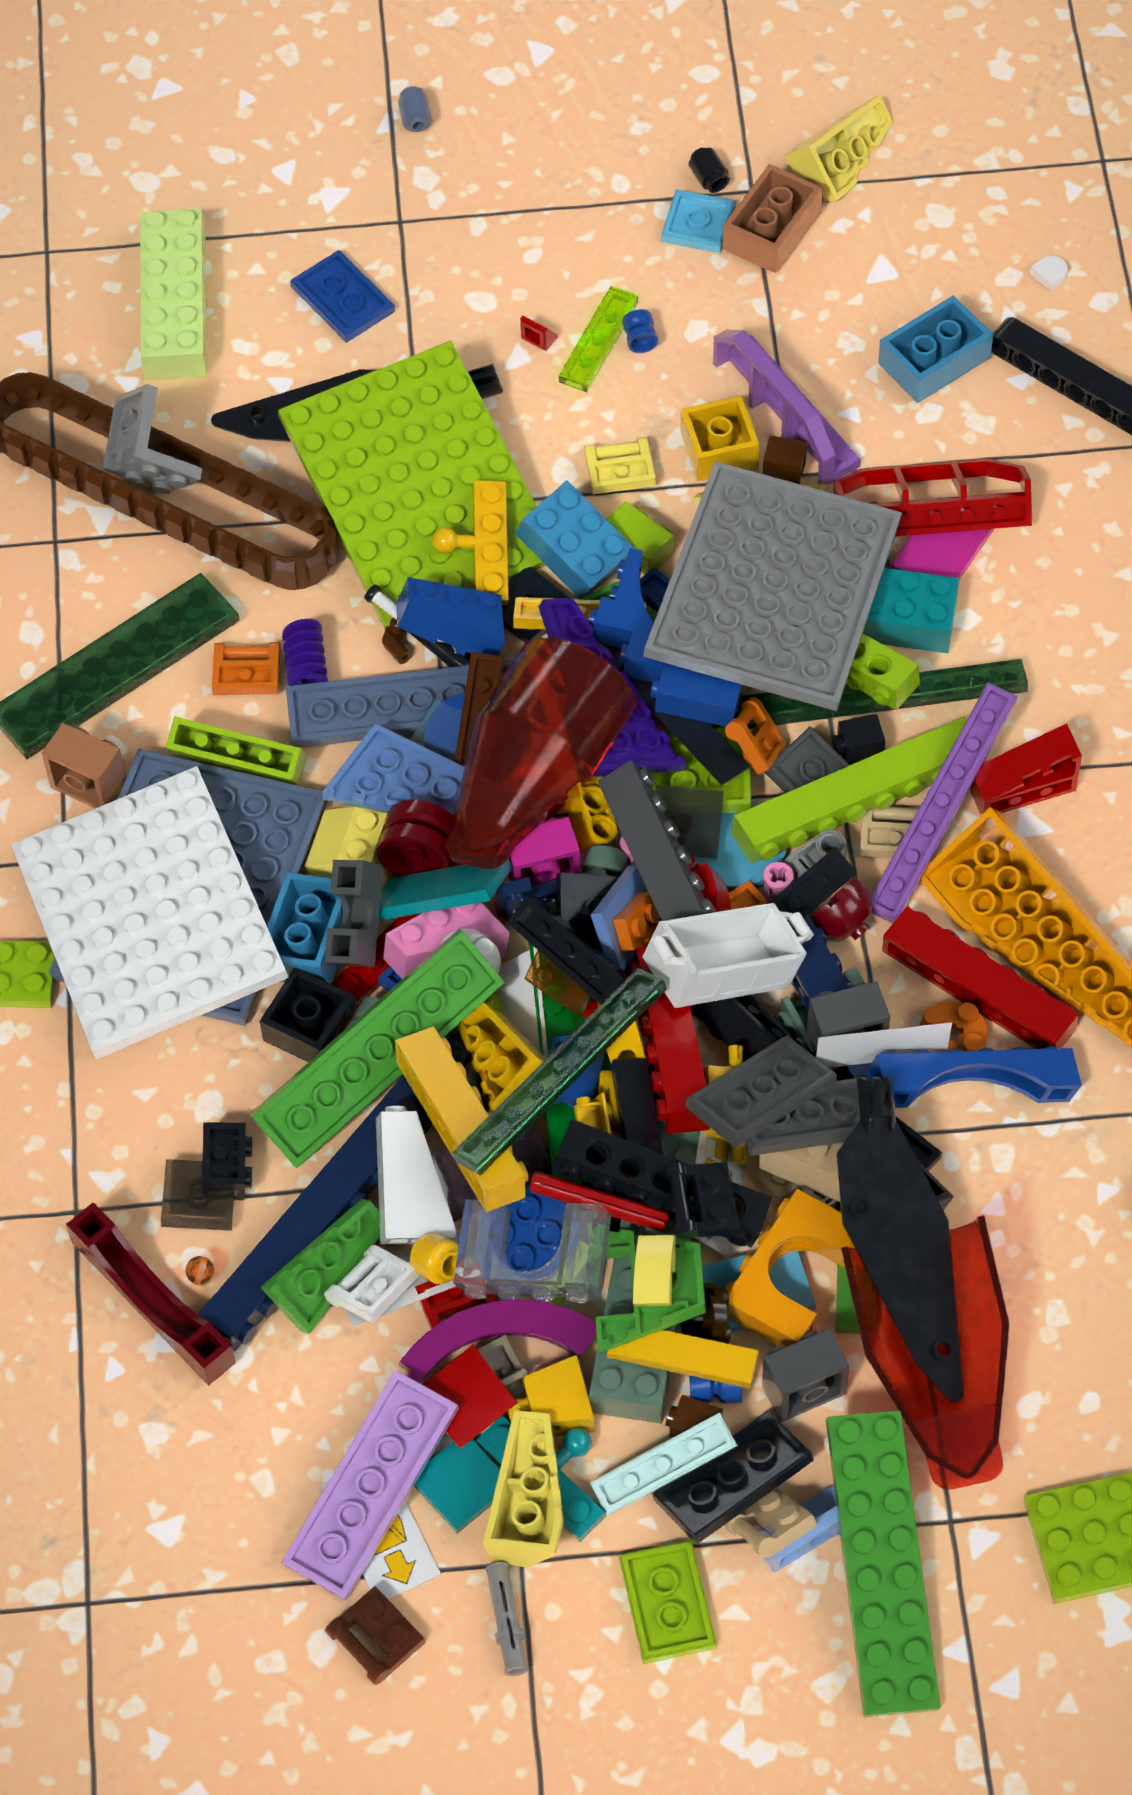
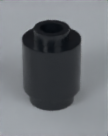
(709, 169)

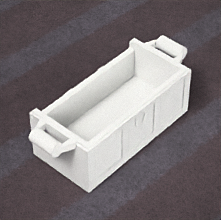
(727, 953)

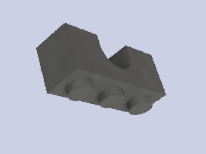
(359, 889)

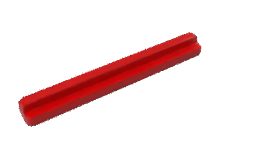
(618, 1206)

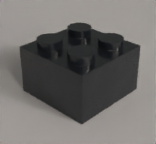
(306, 1015)

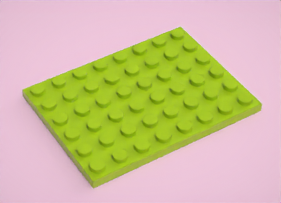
(400, 462)

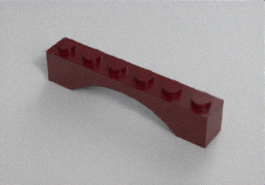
(173, 1320)

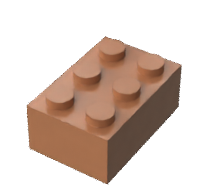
(772, 218)

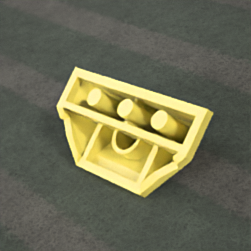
(345, 834)

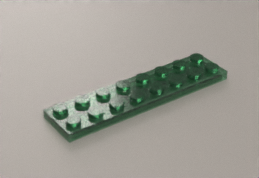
(115, 664)

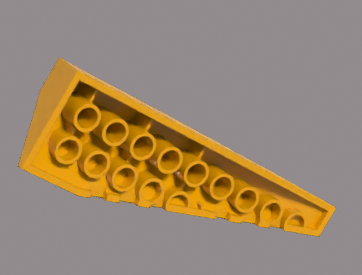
(1025, 913)

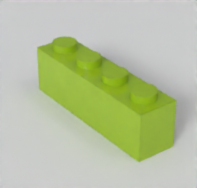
(236, 751)

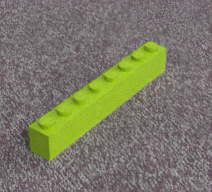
(844, 794)

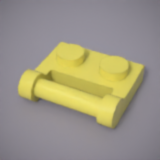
(620, 472)

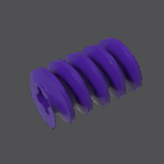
(304, 652)

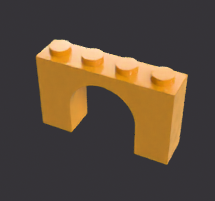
(753, 1299)

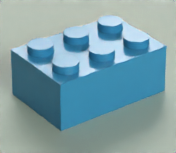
(935, 348)
(573, 540)
(301, 924)

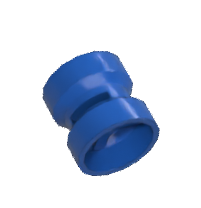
(640, 331)

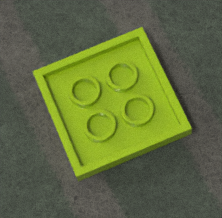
(736, 791)
(1084, 1536)

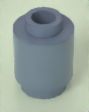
(414, 109)

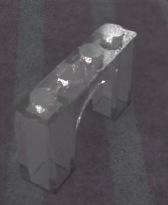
(572, 1272)

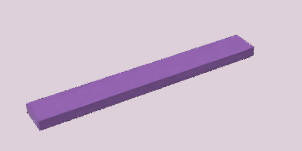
(942, 802)

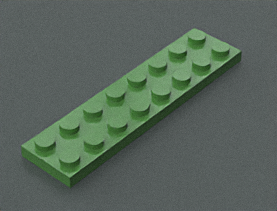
(363, 1057)
(882, 1564)

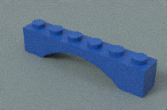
(1040, 1074)

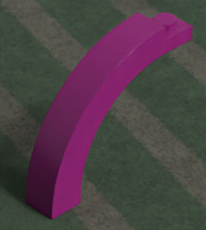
(508, 1317)

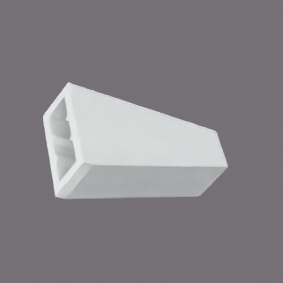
(407, 1181)

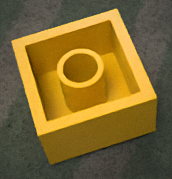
(719, 433)

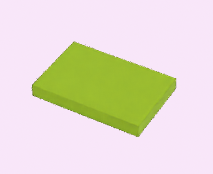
(667, 1602)

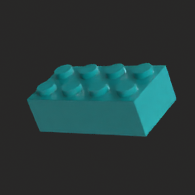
(913, 610)

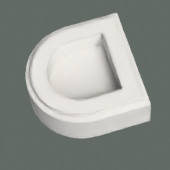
(1050, 271)

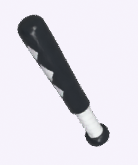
(442, 650)

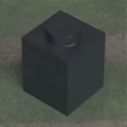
(859, 738)

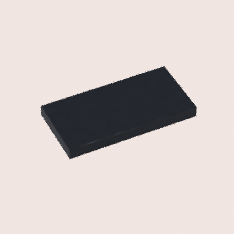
(735, 1480)

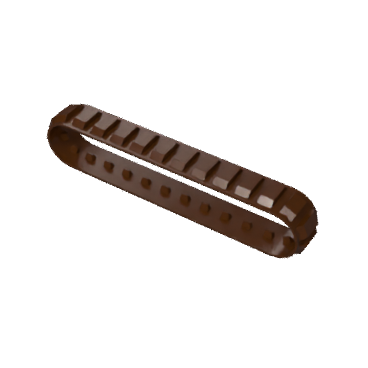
(286, 572)

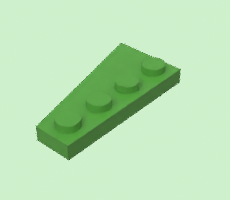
(303, 1281)

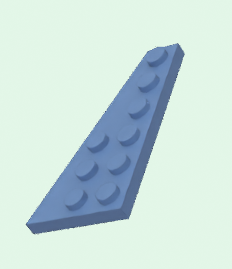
(394, 769)

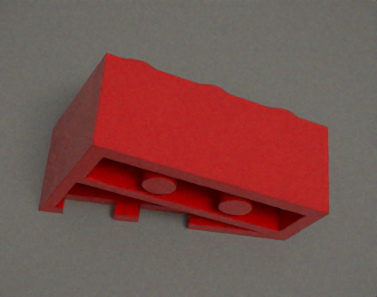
(1029, 773)

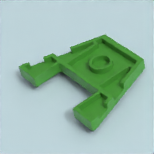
(687, 1294)

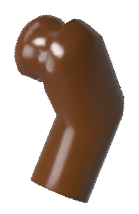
(393, 642)

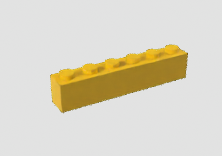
(457, 1112)

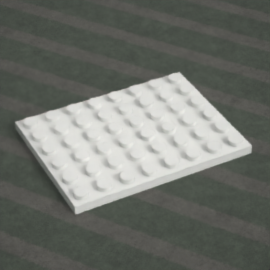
(148, 912)

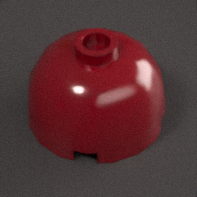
(845, 912)

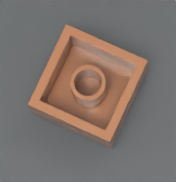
(84, 766)

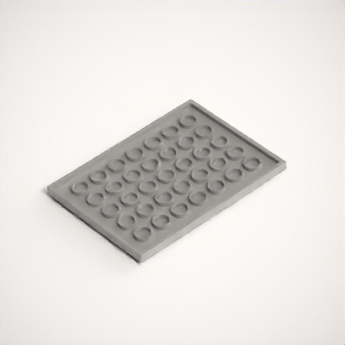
(773, 586)

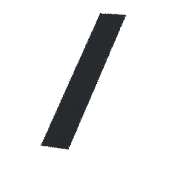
(695, 735)

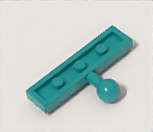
(578, 1509)

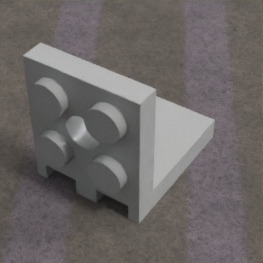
(128, 445)

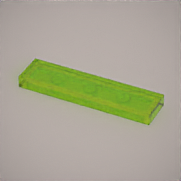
(597, 339)

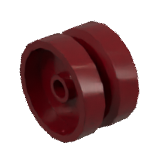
(415, 838)

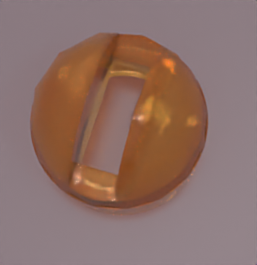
(192, 1270)

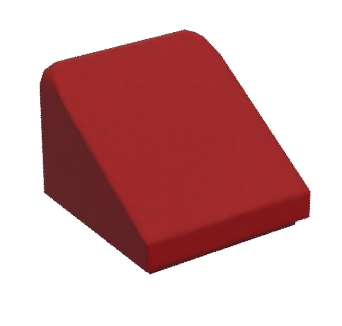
(536, 333)

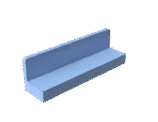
(825, 1514)

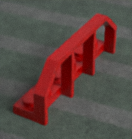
(949, 513)

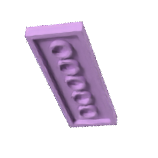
(370, 1485)

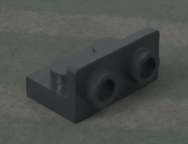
(224, 1158)

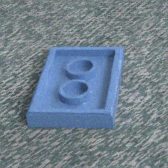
(616, 899)

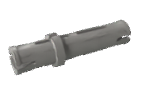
(515, 1658)

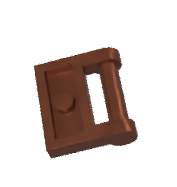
(384, 1627)

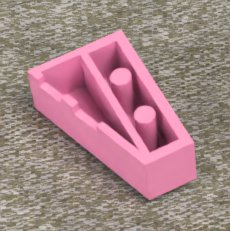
(420, 936)

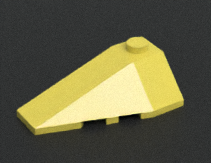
(841, 149)
(527, 1498)

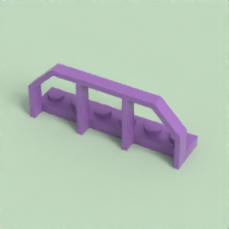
(798, 415)

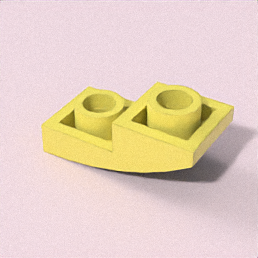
(654, 1270)

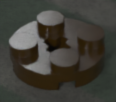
(713, 1323)

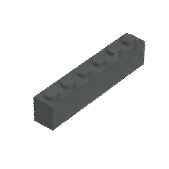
(654, 843)

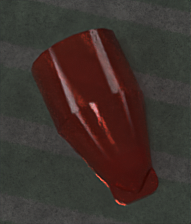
(533, 745)
(963, 1435)

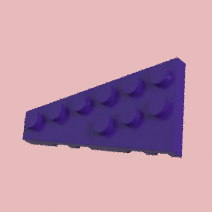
(639, 737)

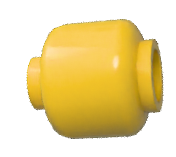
(434, 1258)

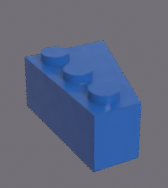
(453, 615)

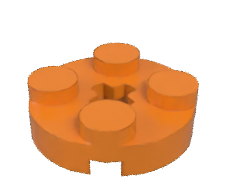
(964, 1018)

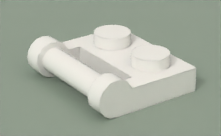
(378, 1289)

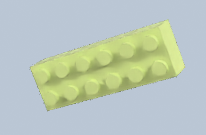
(173, 294)

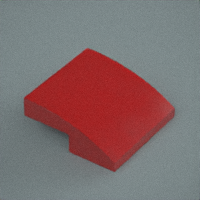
(477, 1392)

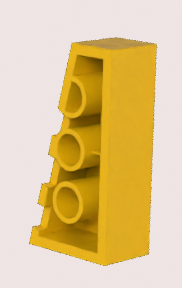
(498, 1051)

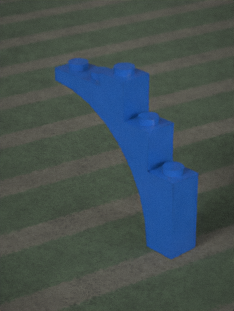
(678, 691)

